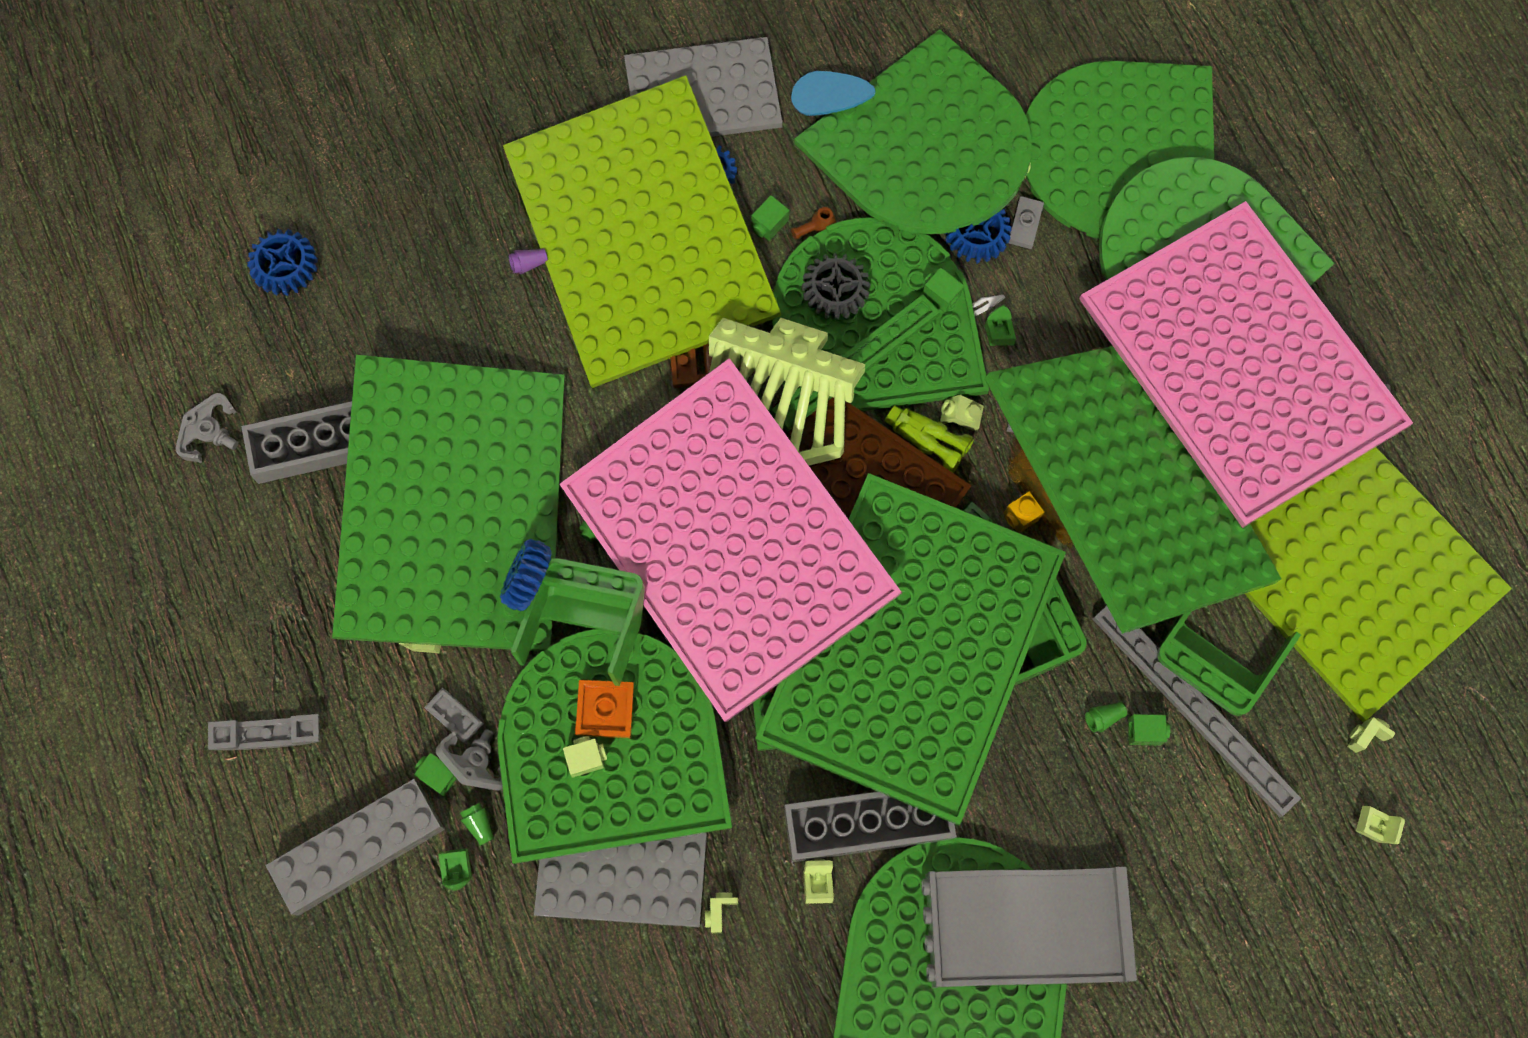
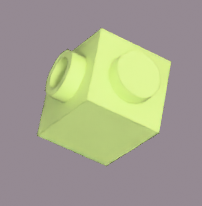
(584, 756)

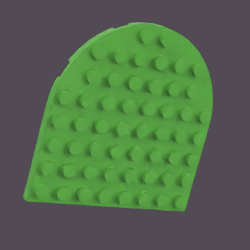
(1108, 125)
(932, 144)
(1183, 196)
(930, 365)
(651, 786)
(886, 961)

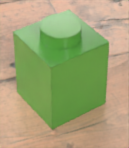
(769, 218)
(942, 289)
(1148, 730)
(434, 774)

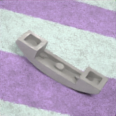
(263, 733)

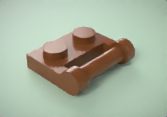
(685, 367)

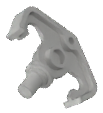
(201, 425)
(472, 765)

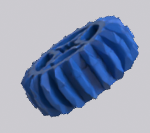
(985, 245)
(282, 249)
(525, 575)

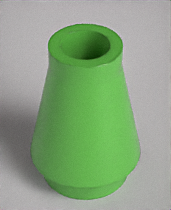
(1104, 716)
(477, 823)

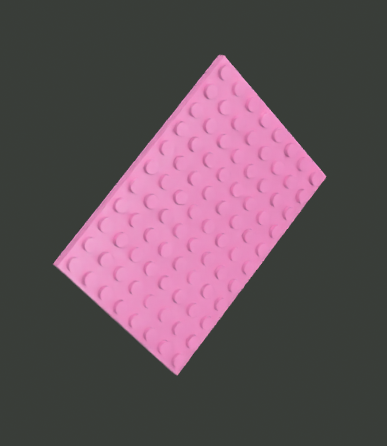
(1245, 363)
(731, 538)

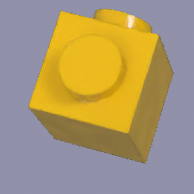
(1023, 512)

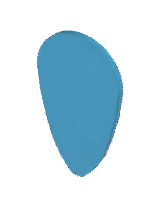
(829, 92)

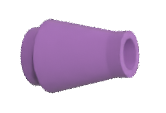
(526, 260)

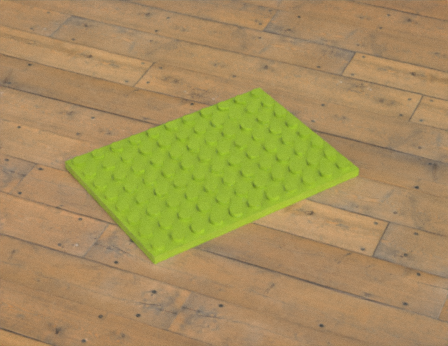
(640, 230)
(1370, 580)

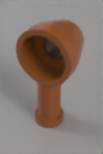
(817, 223)

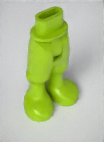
(925, 432)

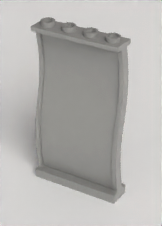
(1028, 927)

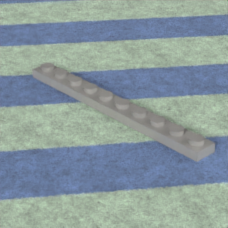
(1203, 717)

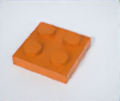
(604, 709)

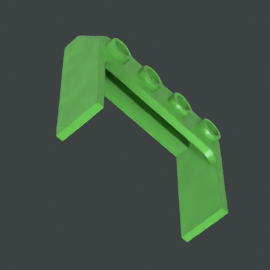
(586, 598)
(1056, 636)
(1213, 670)

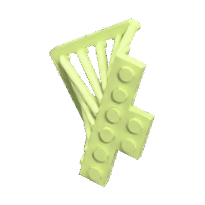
(794, 356)

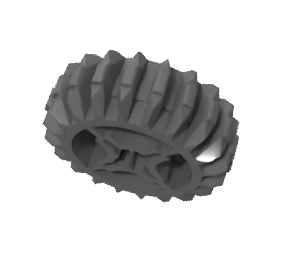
(815, 289)

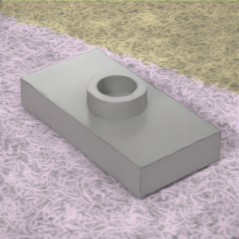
(1026, 222)
(453, 715)

